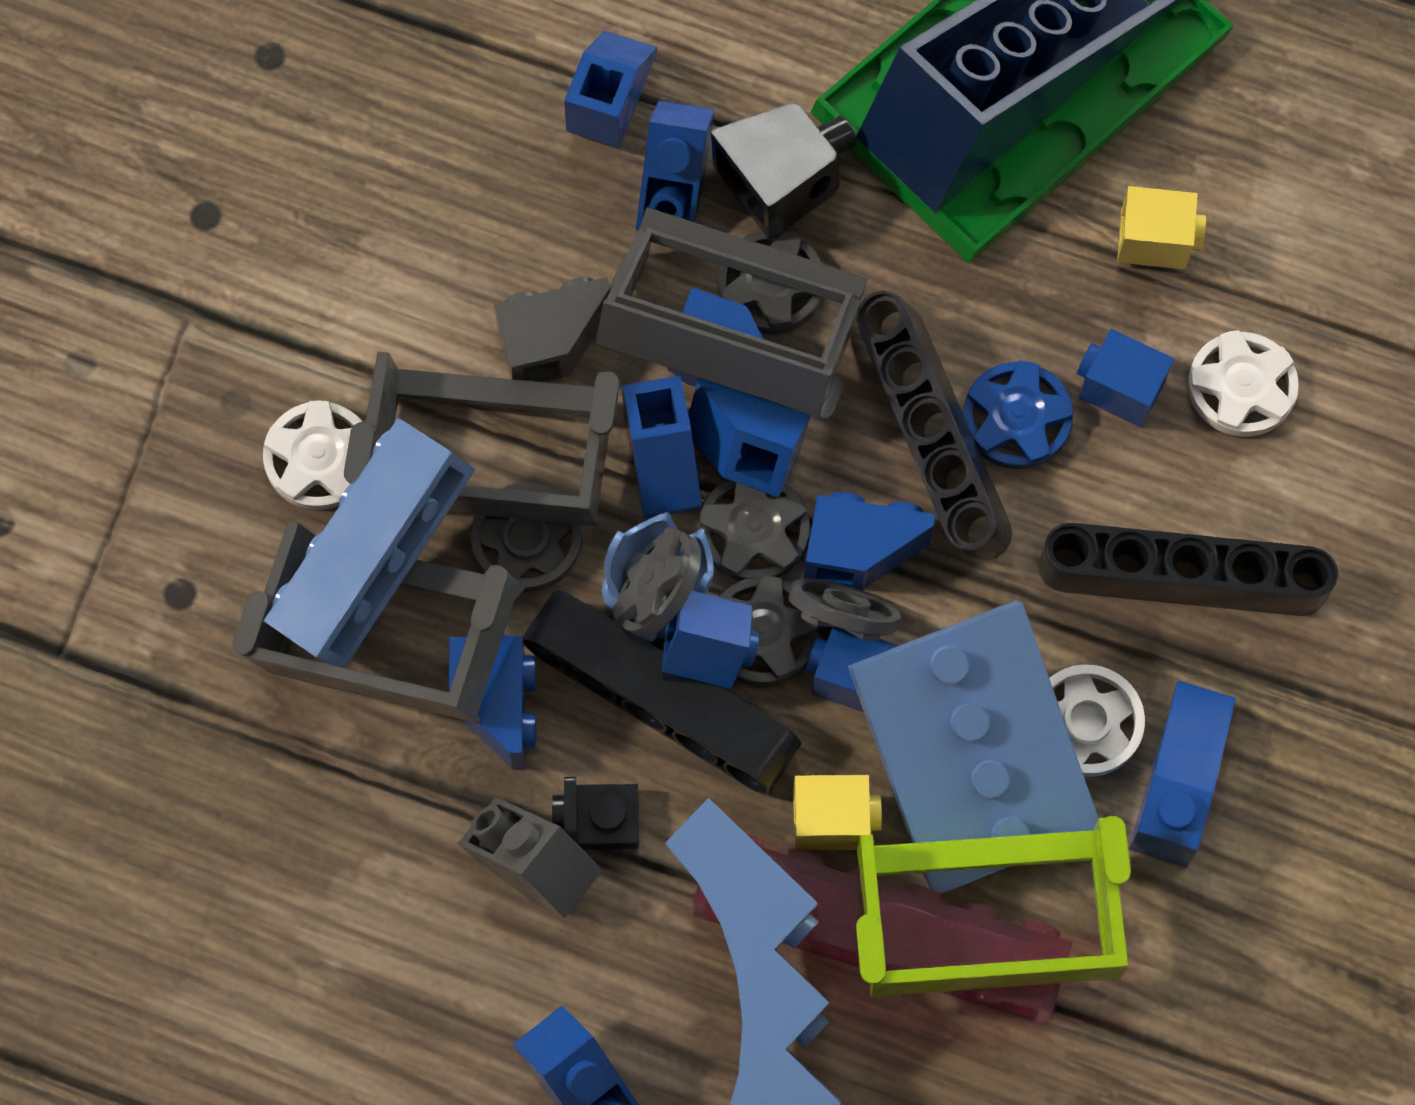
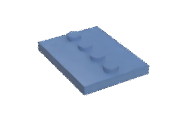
(973, 736)

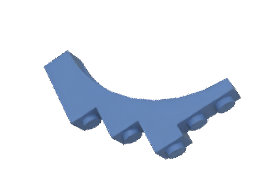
(757, 914)

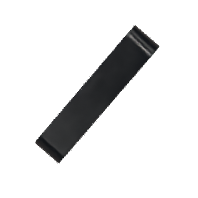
(954, 441)
(1213, 557)
(685, 710)

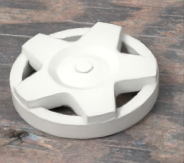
(1243, 383)
(313, 453)
(1096, 717)

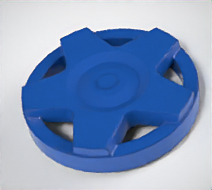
(1019, 414)

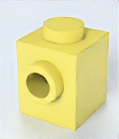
(1159, 228)
(834, 811)

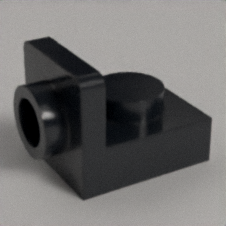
(598, 814)

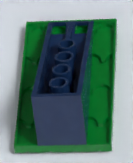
(1005, 99)

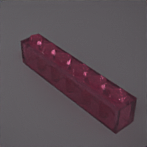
(919, 932)

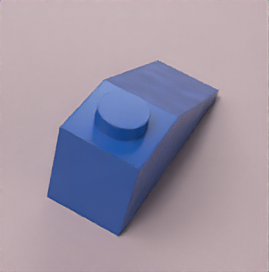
(1183, 775)

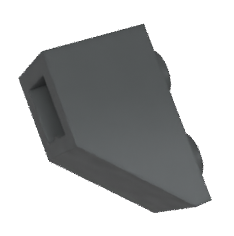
(550, 330)
(531, 856)

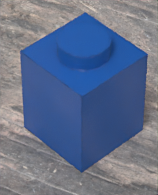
(1123, 377)
(710, 640)
(830, 662)

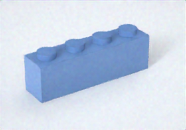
(369, 544)

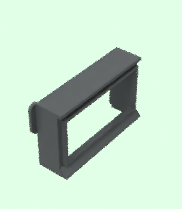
(719, 351)
(596, 401)
(493, 601)

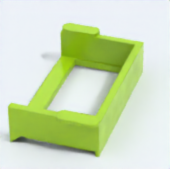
(1103, 846)

